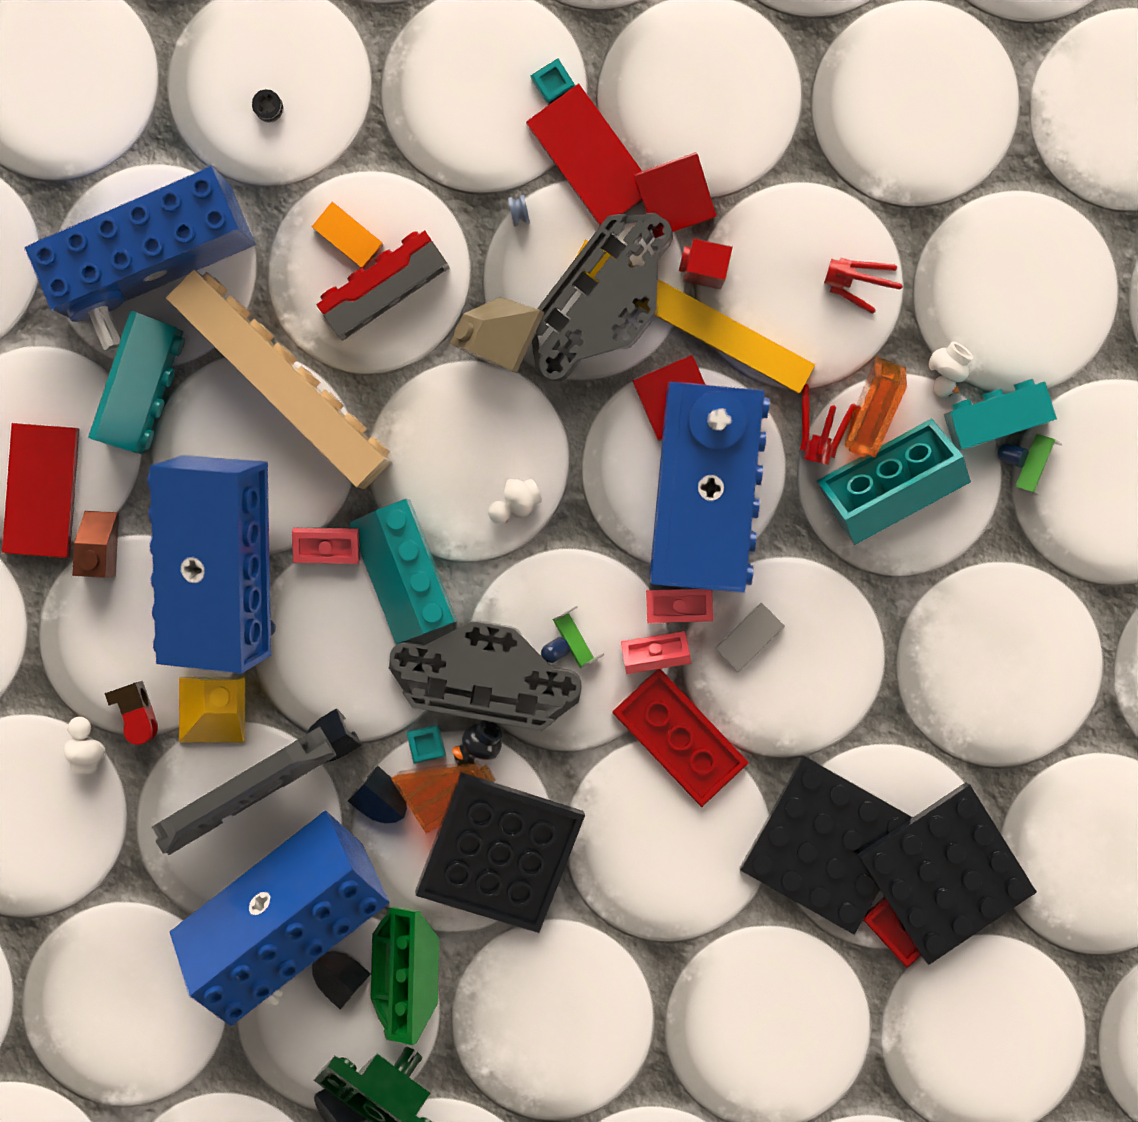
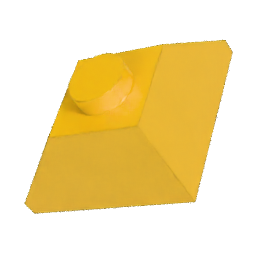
(212, 709)

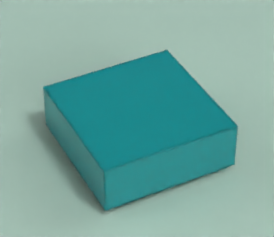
(552, 81)
(426, 743)

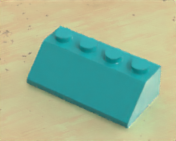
(137, 383)
(895, 484)
(403, 571)

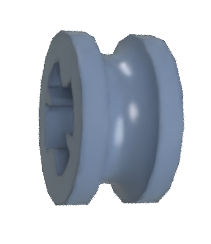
(519, 210)

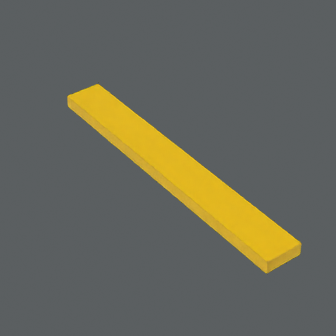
(725, 334)

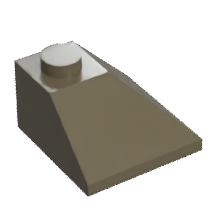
(498, 332)

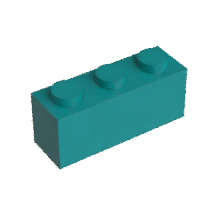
(999, 414)

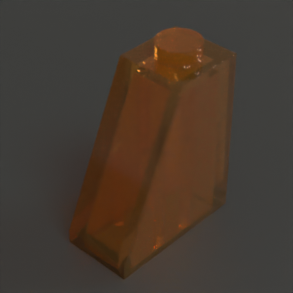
(876, 407)
(430, 788)

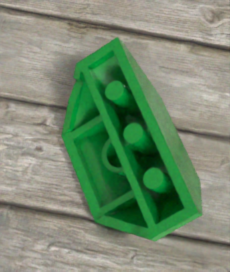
(404, 974)

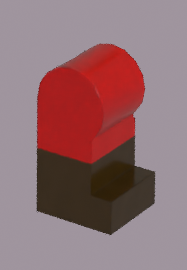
(136, 712)

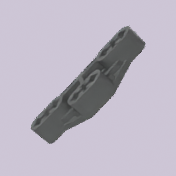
(606, 301)
(486, 669)
(243, 791)

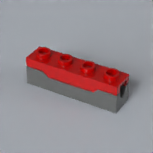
(382, 285)

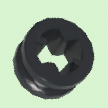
(277, 103)

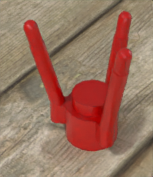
(843, 272)
(820, 448)

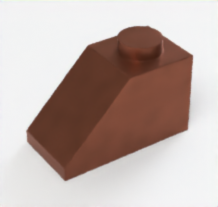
(96, 545)

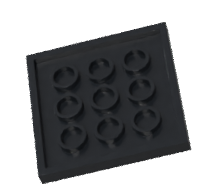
(814, 843)
(499, 852)
(947, 873)

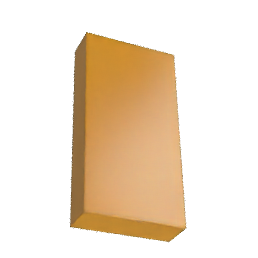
(347, 235)

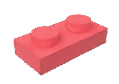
(326, 545)
(679, 605)
(656, 652)

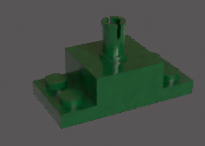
(379, 1089)

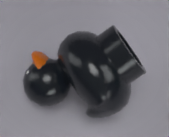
(479, 742)

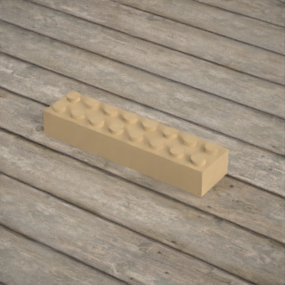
(273, 373)

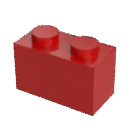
(705, 263)

